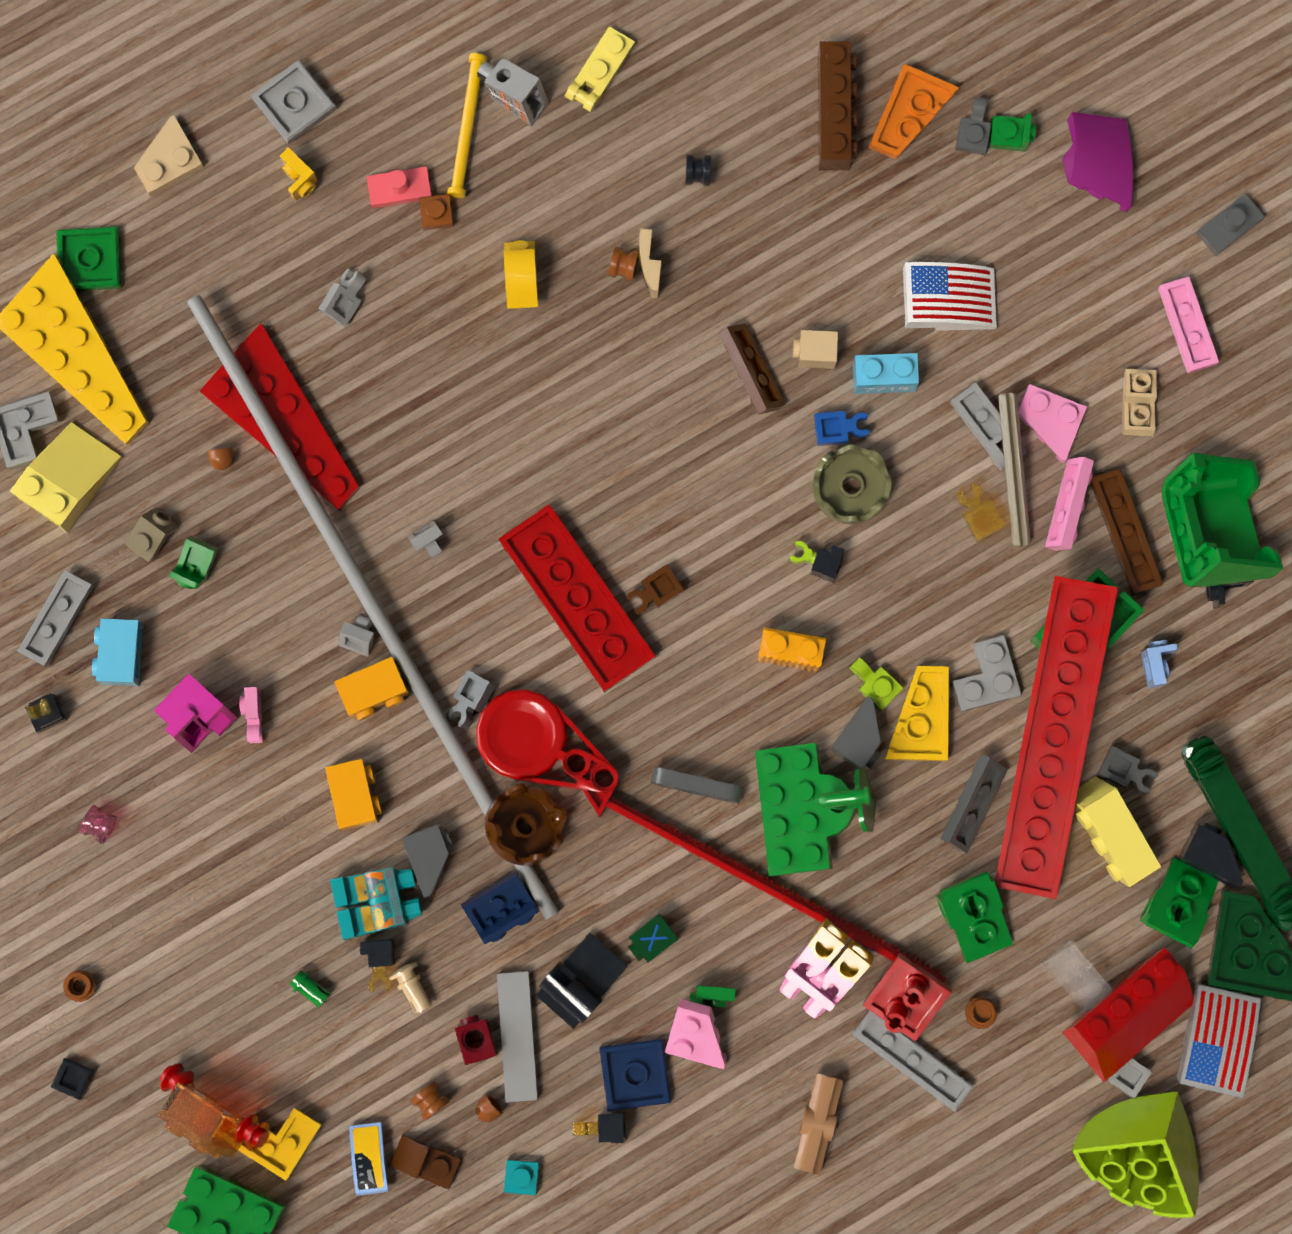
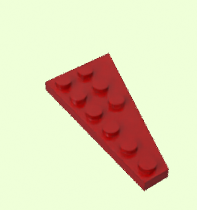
(290, 413)

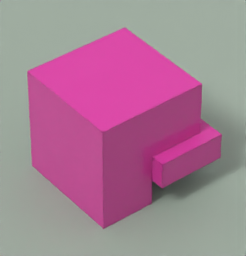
(193, 713)

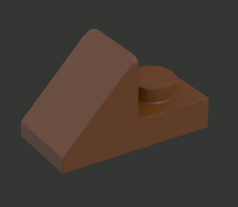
(425, 1162)

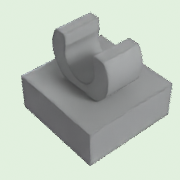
(425, 538)
(357, 636)

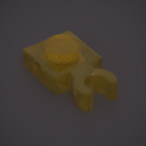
(982, 517)

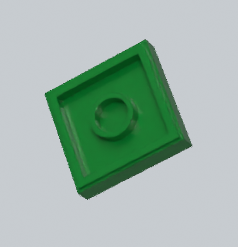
(90, 257)

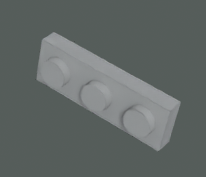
(55, 618)

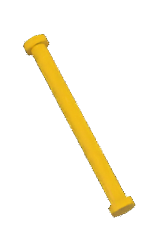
(456, 189)

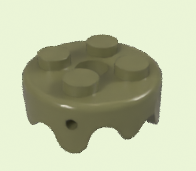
(855, 463)

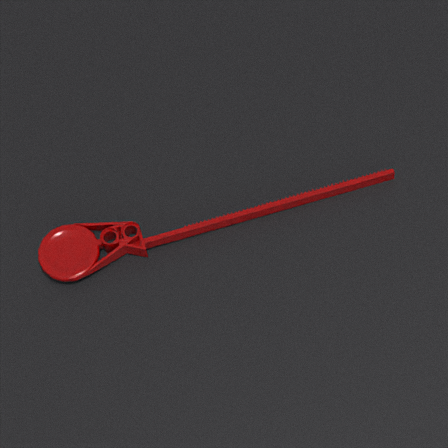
(526, 735)

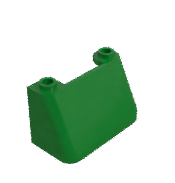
(1214, 523)

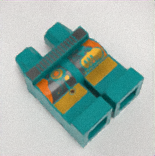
(384, 897)

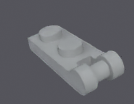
(982, 421)

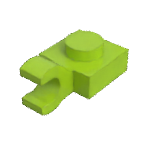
(876, 685)

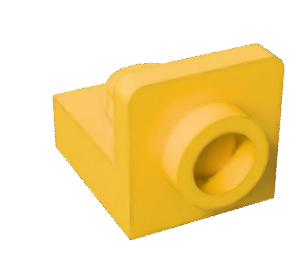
(294, 169)

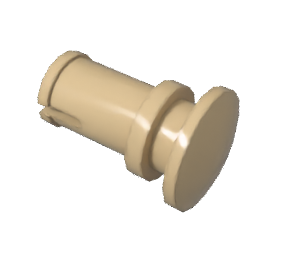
(411, 987)

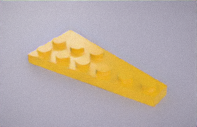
(63, 339)

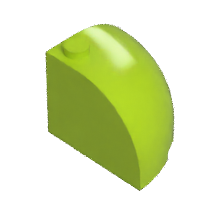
(1143, 1154)

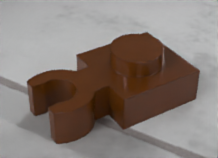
(659, 587)

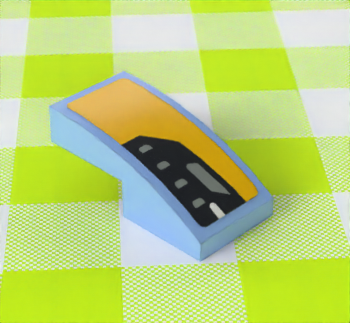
(368, 1158)

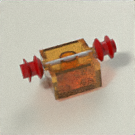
(204, 1119)

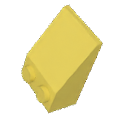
(66, 476)

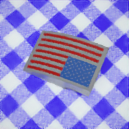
(1219, 1040)

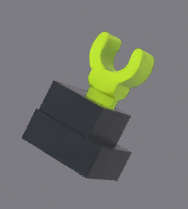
(825, 563)

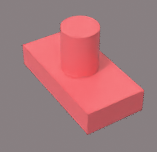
(398, 187)

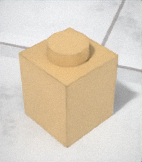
(816, 349)

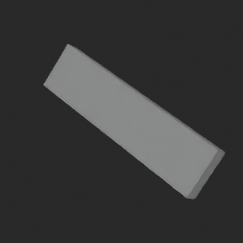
(517, 1036)
(913, 1061)

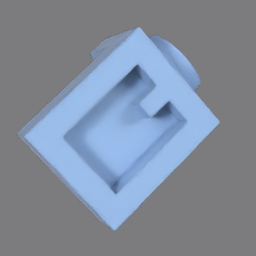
(1155, 668)

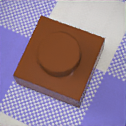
(436, 212)

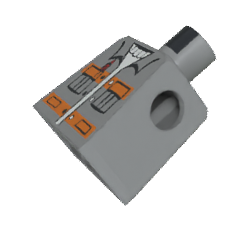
(514, 89)

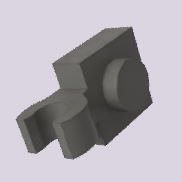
(973, 132)

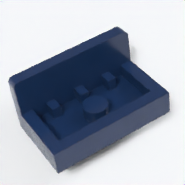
(500, 908)

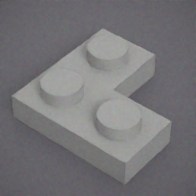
(18, 422)
(996, 679)

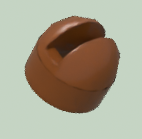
(220, 458)
(488, 1109)

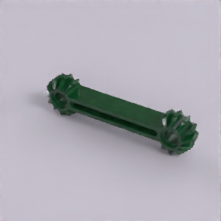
(1241, 827)

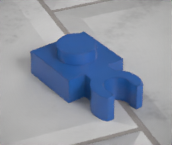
(833, 427)

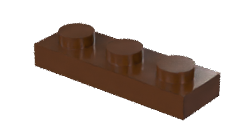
(752, 368)

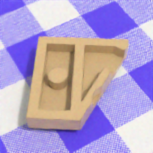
(167, 159)

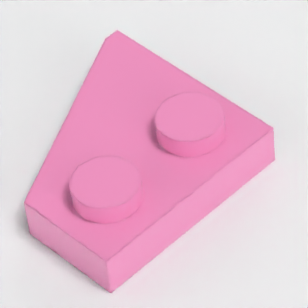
(695, 1035)

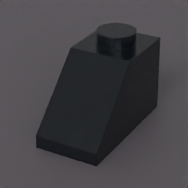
(1211, 855)

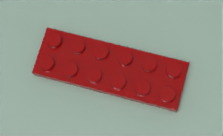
(576, 598)

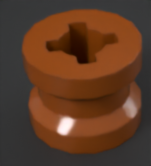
(623, 264)
(429, 1100)

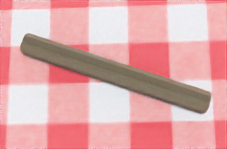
(1014, 469)

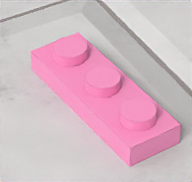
(1188, 325)
(1069, 504)

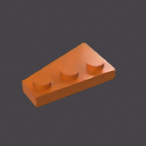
(909, 109)

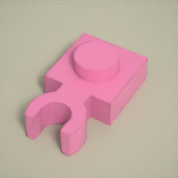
(252, 708)

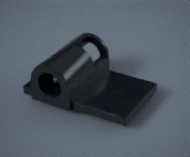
(579, 983)

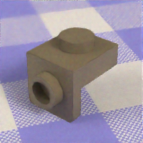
(151, 533)

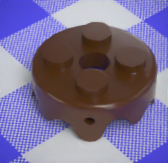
(541, 814)

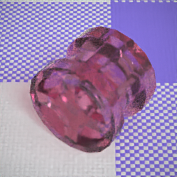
(98, 824)

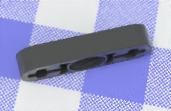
(696, 785)

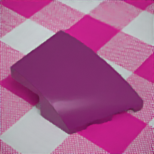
(1100, 157)

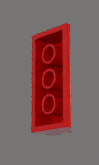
(1131, 1014)

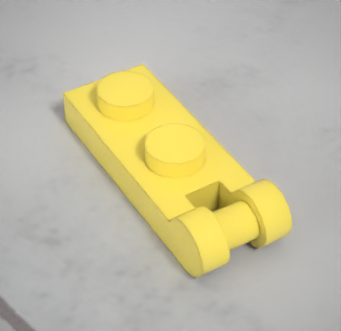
(600, 69)

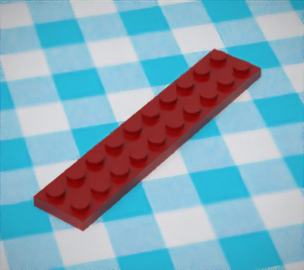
(1055, 736)

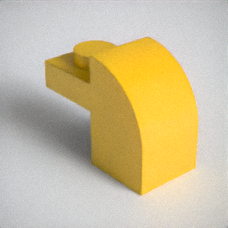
(520, 274)

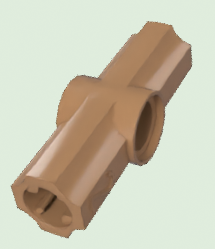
(818, 1124)

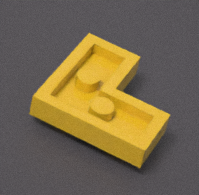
(287, 1147)

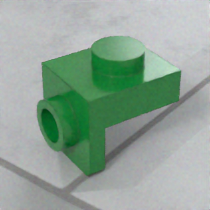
(194, 563)

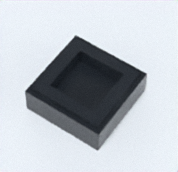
(72, 1078)

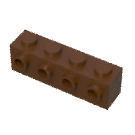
(834, 105)

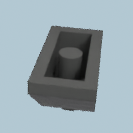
(860, 738)
(428, 856)

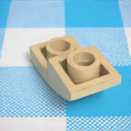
(1139, 402)

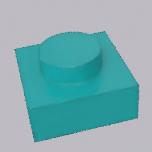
(521, 1177)

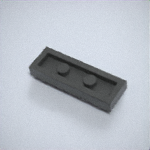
(974, 803)

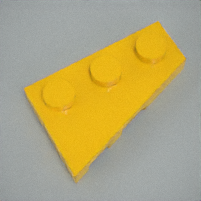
(923, 721)

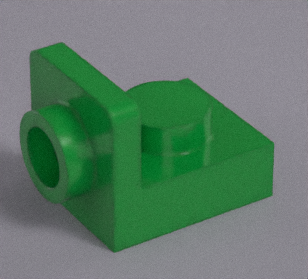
(1012, 132)
(716, 995)

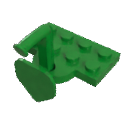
(801, 808)

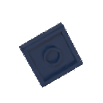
(634, 1075)

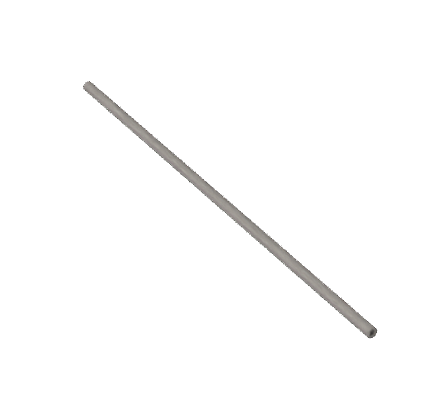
(359, 584)

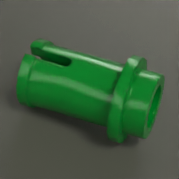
(309, 988)

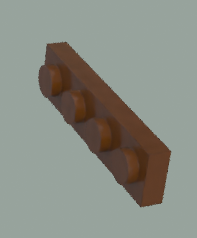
(1126, 532)

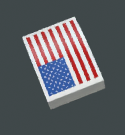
(949, 296)

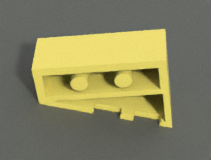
(1114, 832)

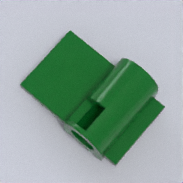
(1180, 903)
(975, 915)

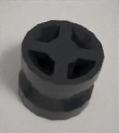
(698, 169)

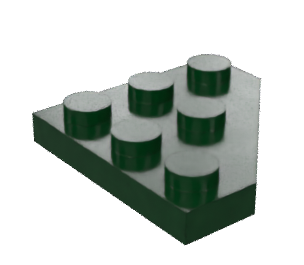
(1249, 950)

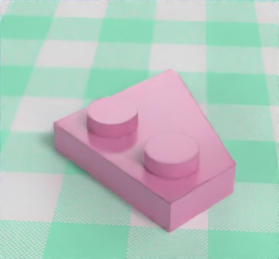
(1052, 419)

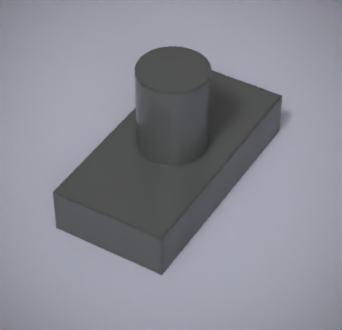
(1230, 225)

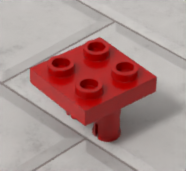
(907, 997)

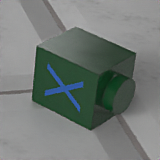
(651, 939)

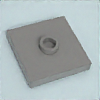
(293, 102)

